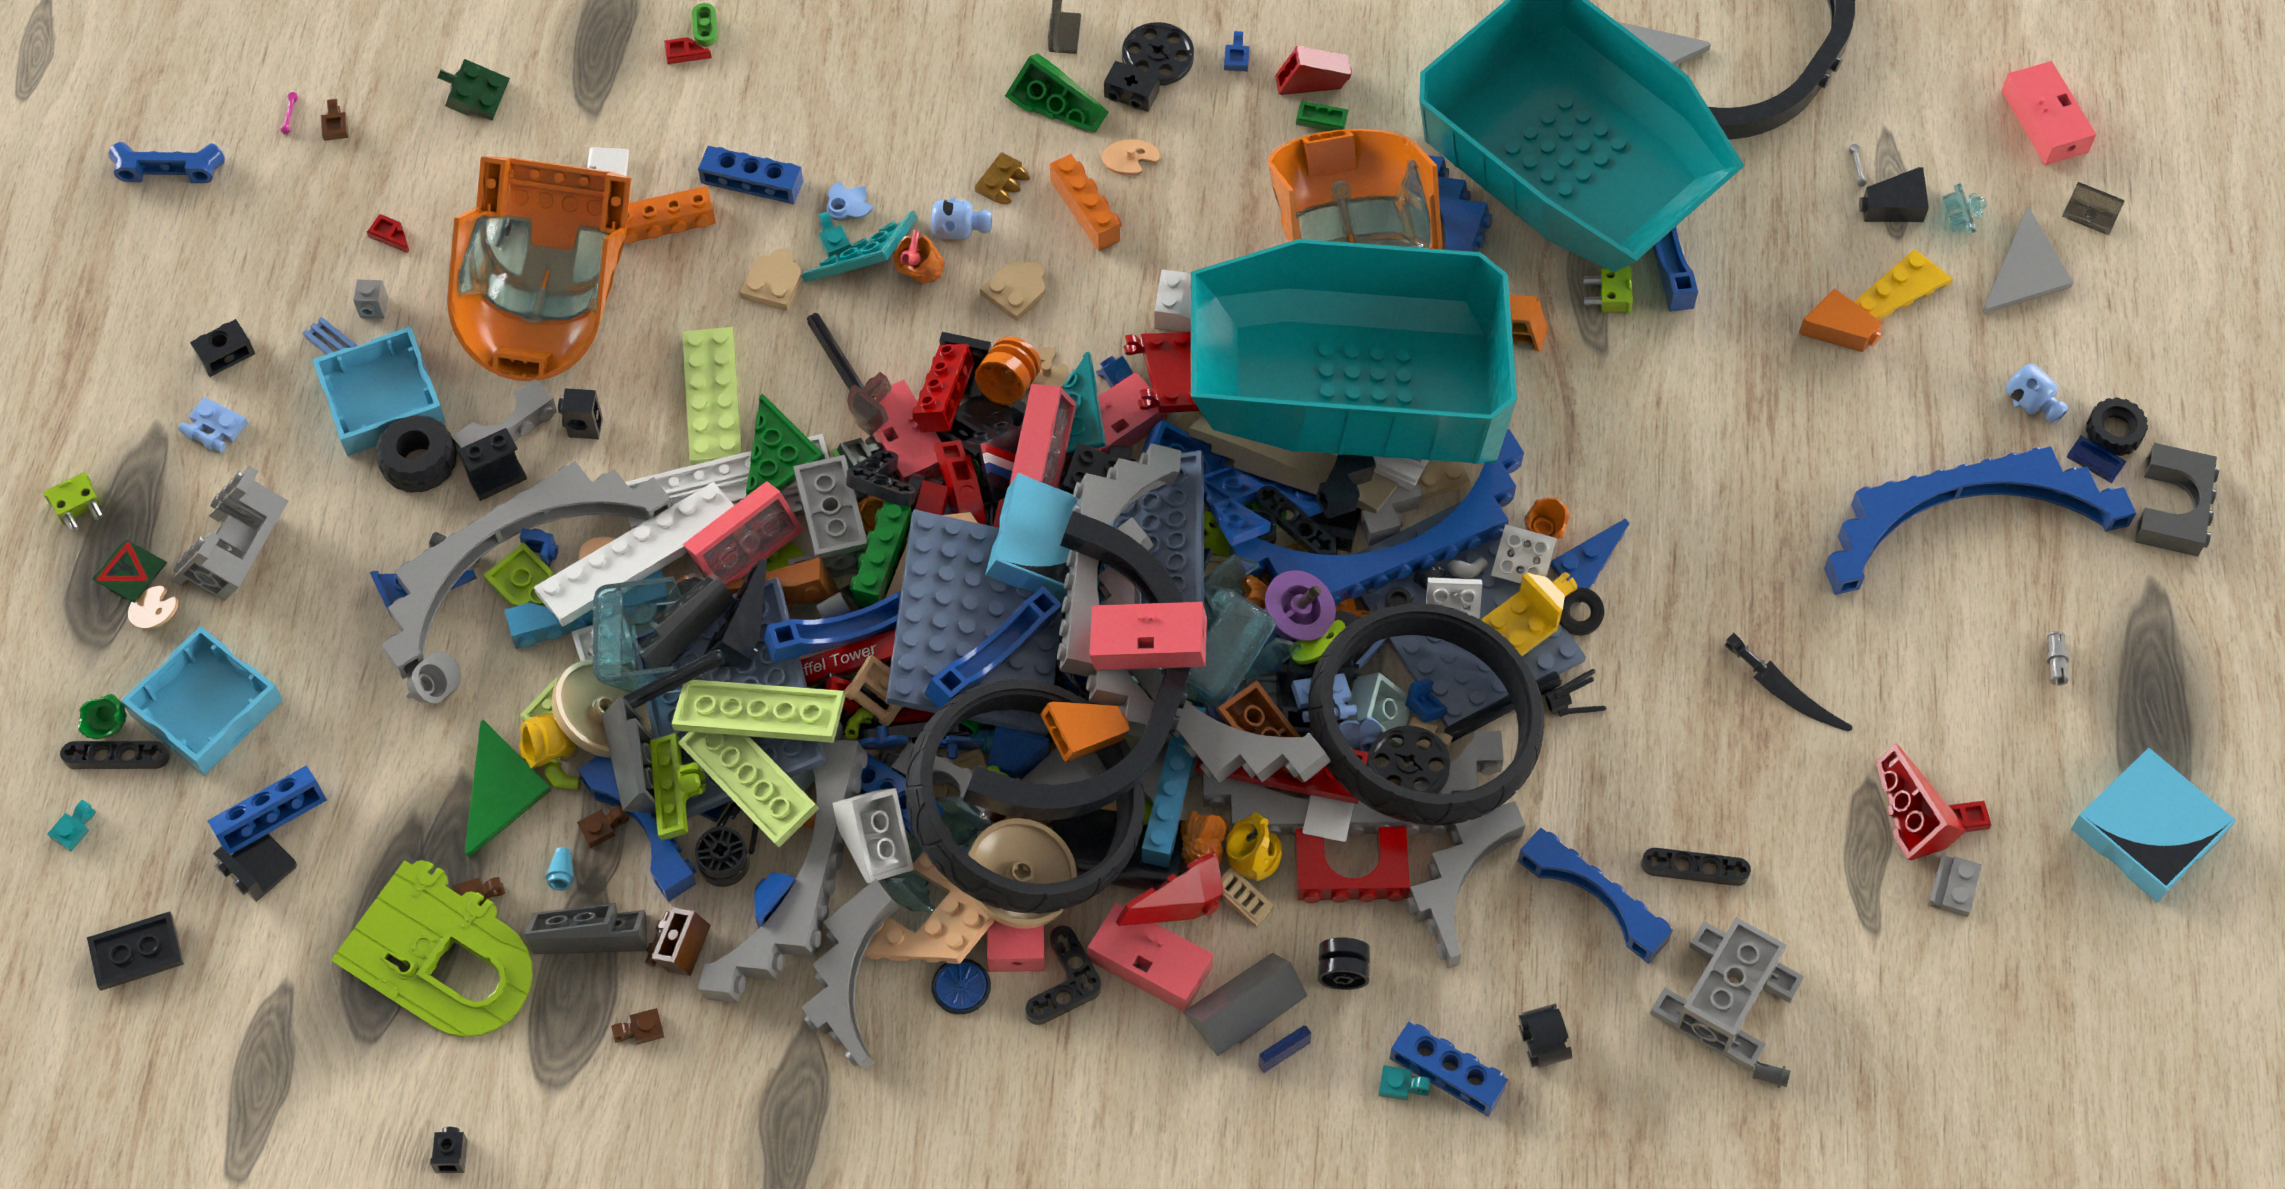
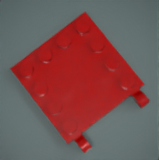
(1169, 370)

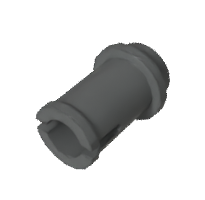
(1771, 1074)

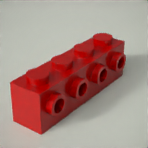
(943, 388)

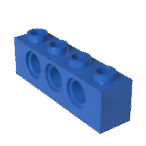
(750, 174)
(881, 777)
(267, 810)
(1455, 1082)

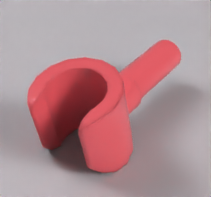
(911, 257)

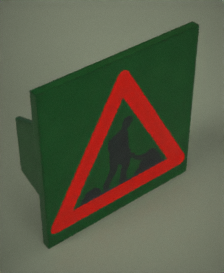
(129, 571)

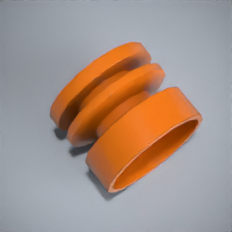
(1008, 370)

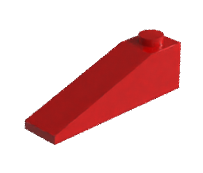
(1919, 813)
(1179, 897)

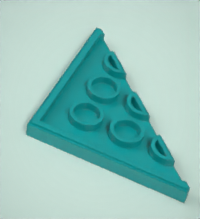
(864, 252)
(1087, 420)

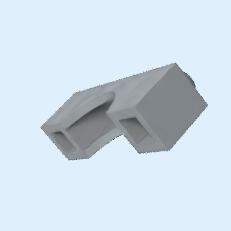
(532, 408)
(943, 772)

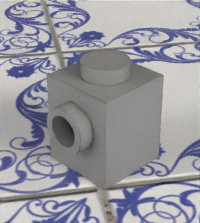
(370, 298)

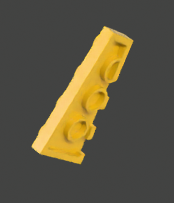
(1903, 284)

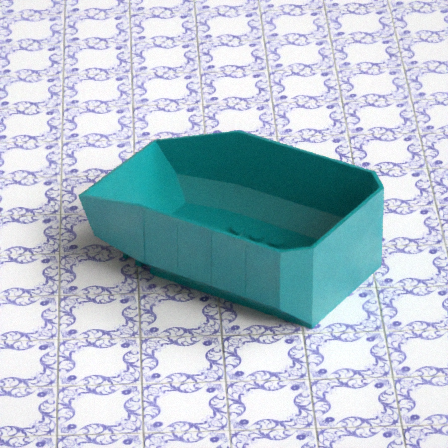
(1575, 127)
(1356, 350)

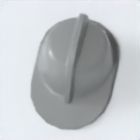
(433, 678)

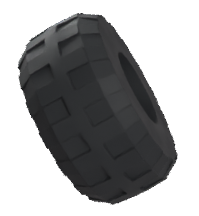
(421, 472)

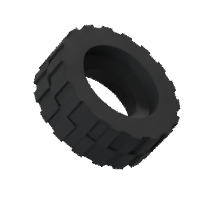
(2120, 409)

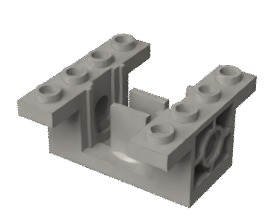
(836, 534)
(226, 556)
(1720, 1007)

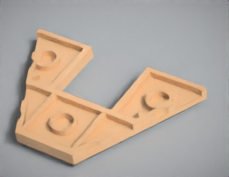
(946, 933)

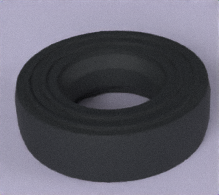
(1596, 616)

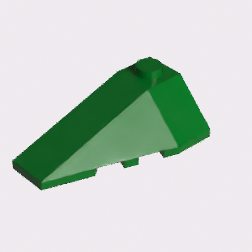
(1050, 92)

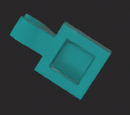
(832, 238)
(71, 830)
(1398, 1083)

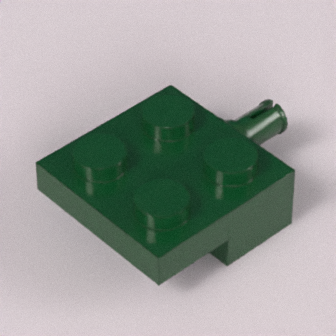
(475, 89)

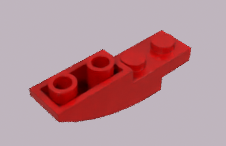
(961, 477)

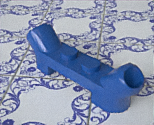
(198, 166)

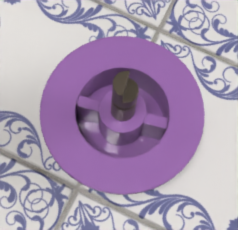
(1300, 606)

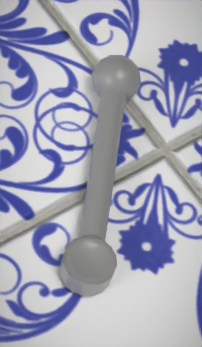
(1854, 149)

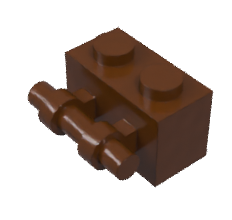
(678, 941)

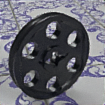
(1159, 44)
(1410, 752)

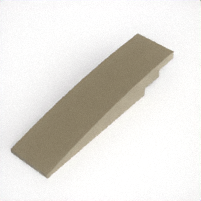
(1287, 467)

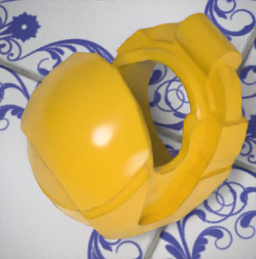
(544, 741)
(1256, 857)

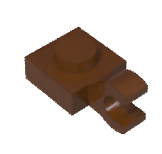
(335, 123)
(599, 827)
(491, 888)
(643, 1026)

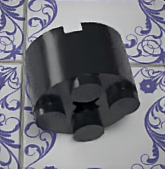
(1545, 1036)

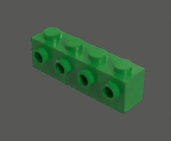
(882, 554)

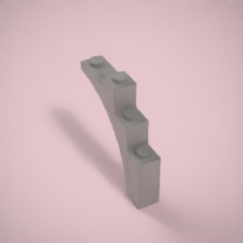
(1450, 868)
(838, 969)

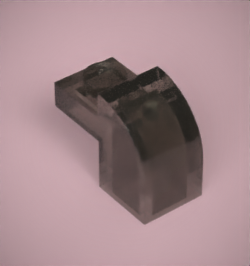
(865, 403)

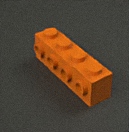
(1085, 202)
(669, 214)

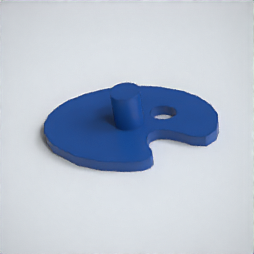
(883, 741)
(956, 743)

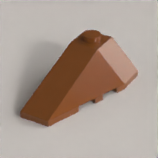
(801, 582)
(1257, 713)

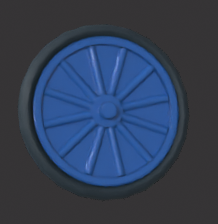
(961, 987)

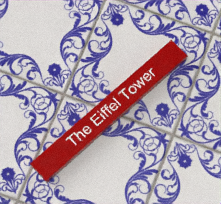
(848, 657)

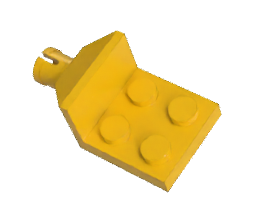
(1532, 612)

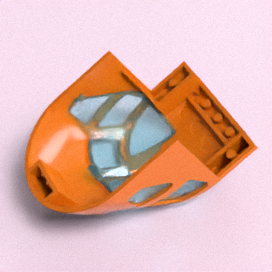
(1357, 189)
(536, 296)

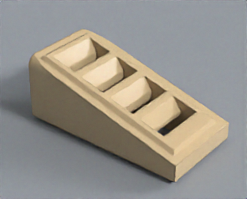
(1241, 883)

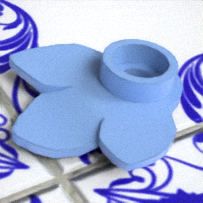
(849, 201)
(1360, 735)

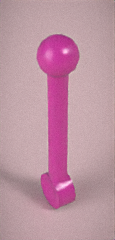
(292, 97)

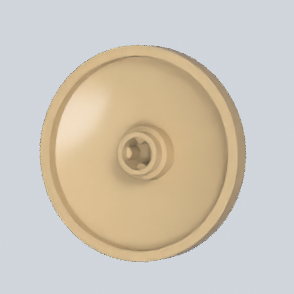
(579, 706)
(1027, 854)

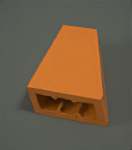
(1841, 323)
(1084, 727)

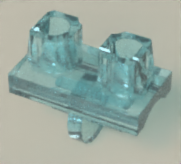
(1964, 218)

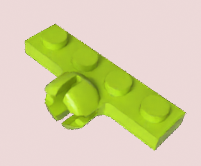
(673, 785)

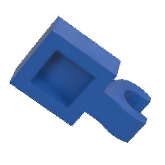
(1236, 55)

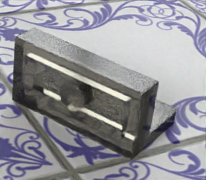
(1063, 30)
(2093, 208)

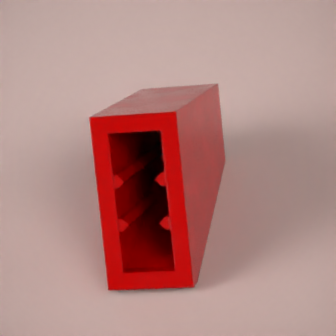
(1312, 71)

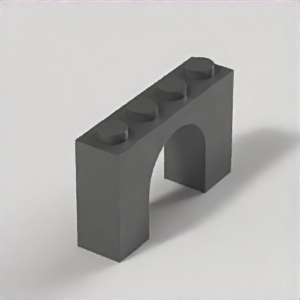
(2195, 475)

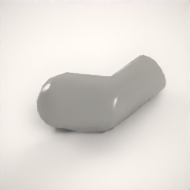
(1466, 570)

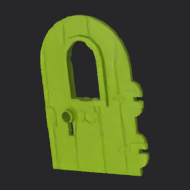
(416, 924)

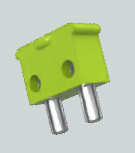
(1615, 290)
(73, 499)

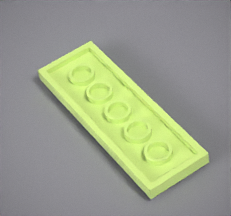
(711, 394)
(759, 710)
(752, 782)

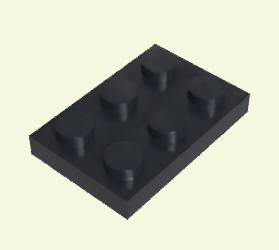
(135, 951)

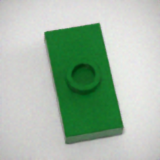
(1321, 116)

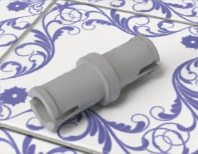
(2057, 658)

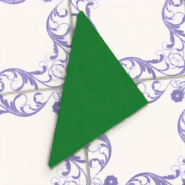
(777, 449)
(501, 789)

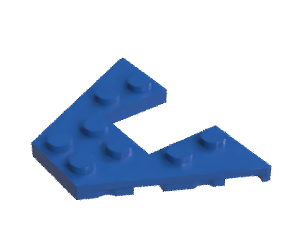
(1232, 488)

